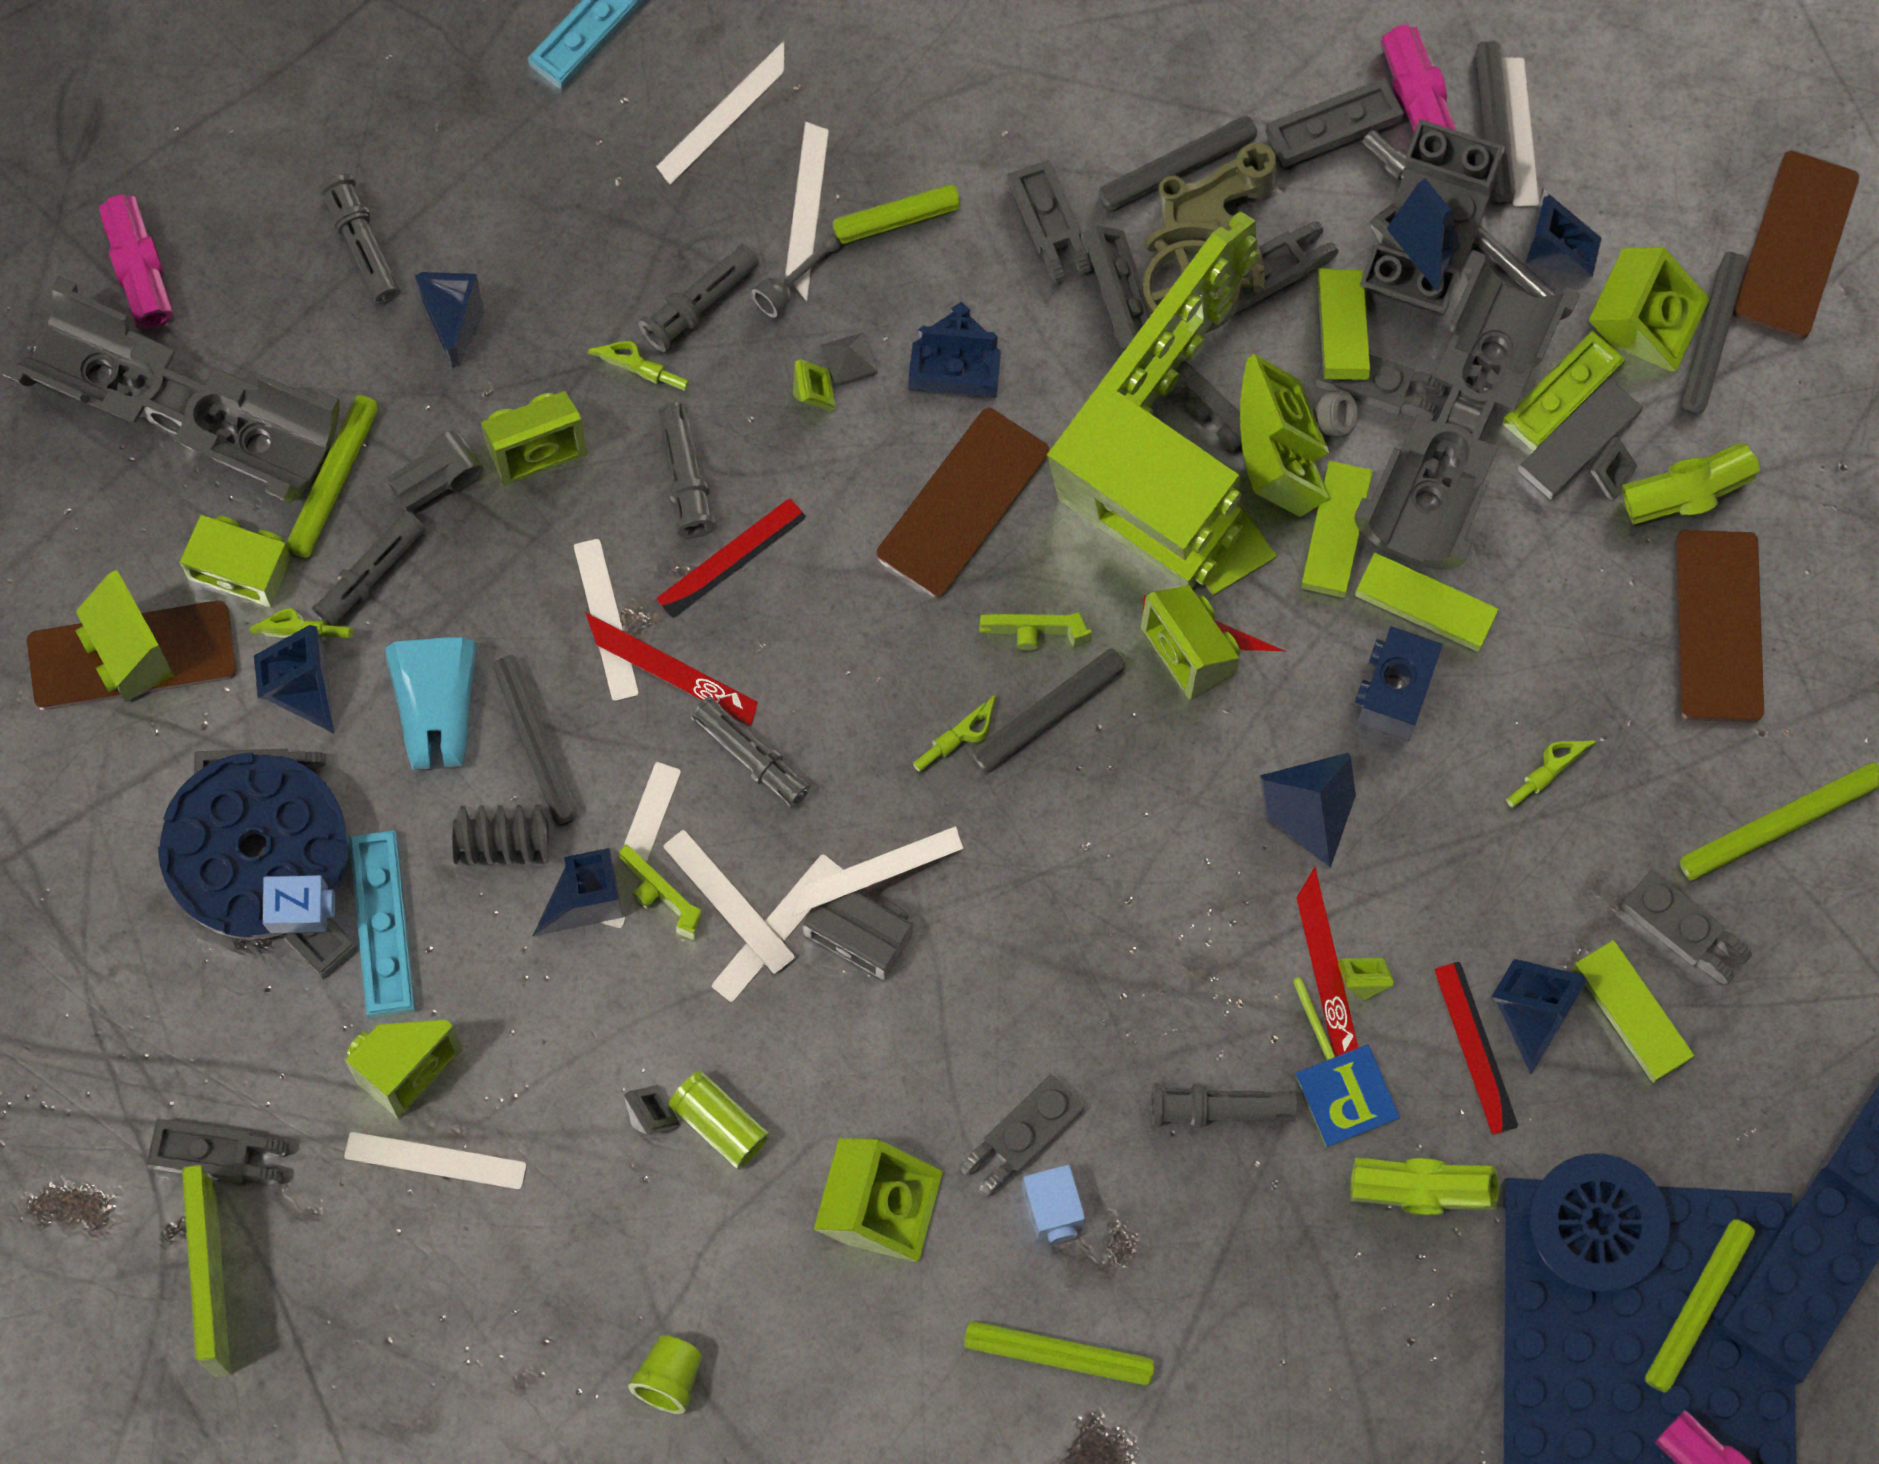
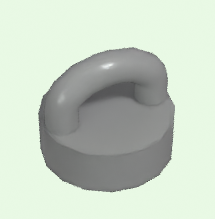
(1336, 413)

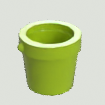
(667, 1375)

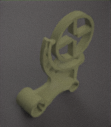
(1198, 211)

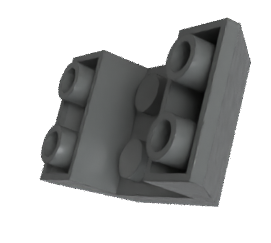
(1463, 175)

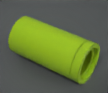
(719, 1119)

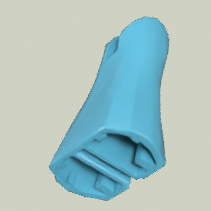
(433, 695)

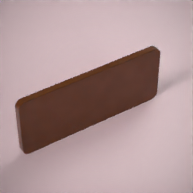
(1796, 244)
(962, 502)
(1719, 626)
(191, 637)

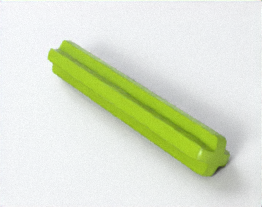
(332, 476)
(1699, 1305)
(1059, 1353)

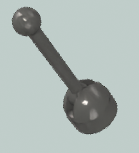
(774, 294)

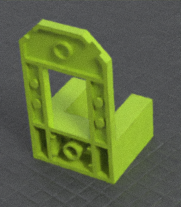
(1132, 469)

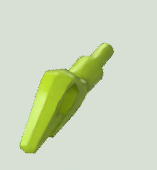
(635, 363)
(290, 621)
(961, 732)
(1552, 767)

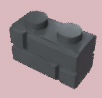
(861, 931)

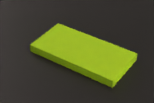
(206, 1271)

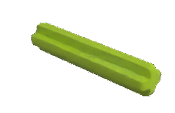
(896, 213)

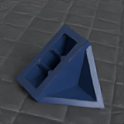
(1426, 232)
(1562, 240)
(453, 308)
(296, 677)
(1312, 802)
(583, 895)
(1535, 1004)

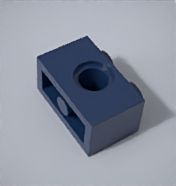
(1412, 660)

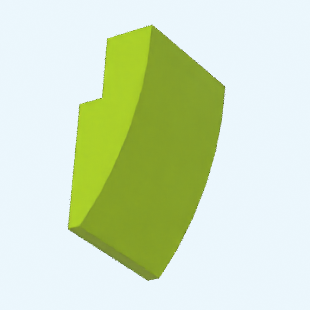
(1280, 438)

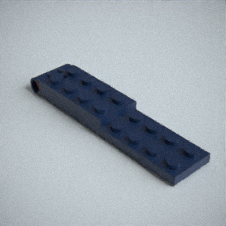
(1816, 1255)

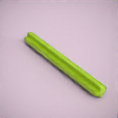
(1780, 821)

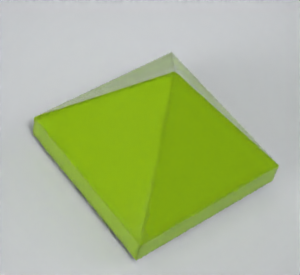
(813, 385)
(1365, 975)

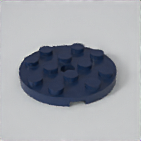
(224, 806)

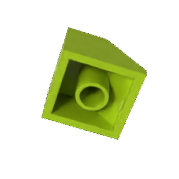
(1649, 306)
(534, 436)
(122, 639)
(1189, 639)
(402, 1060)
(878, 1198)

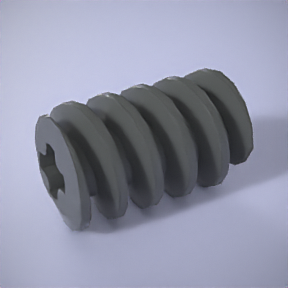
(500, 835)

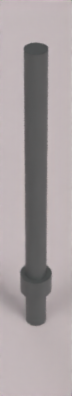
(1484, 240)

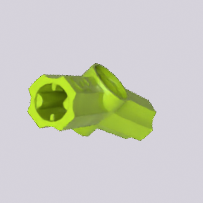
(1690, 484)
(1424, 1185)

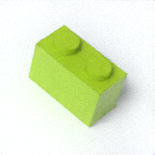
(236, 559)

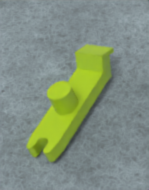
(1031, 625)
(654, 887)

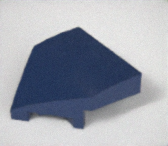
(955, 357)

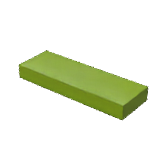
(1343, 324)
(1563, 390)
(1335, 530)
(1426, 602)
(1633, 1011)

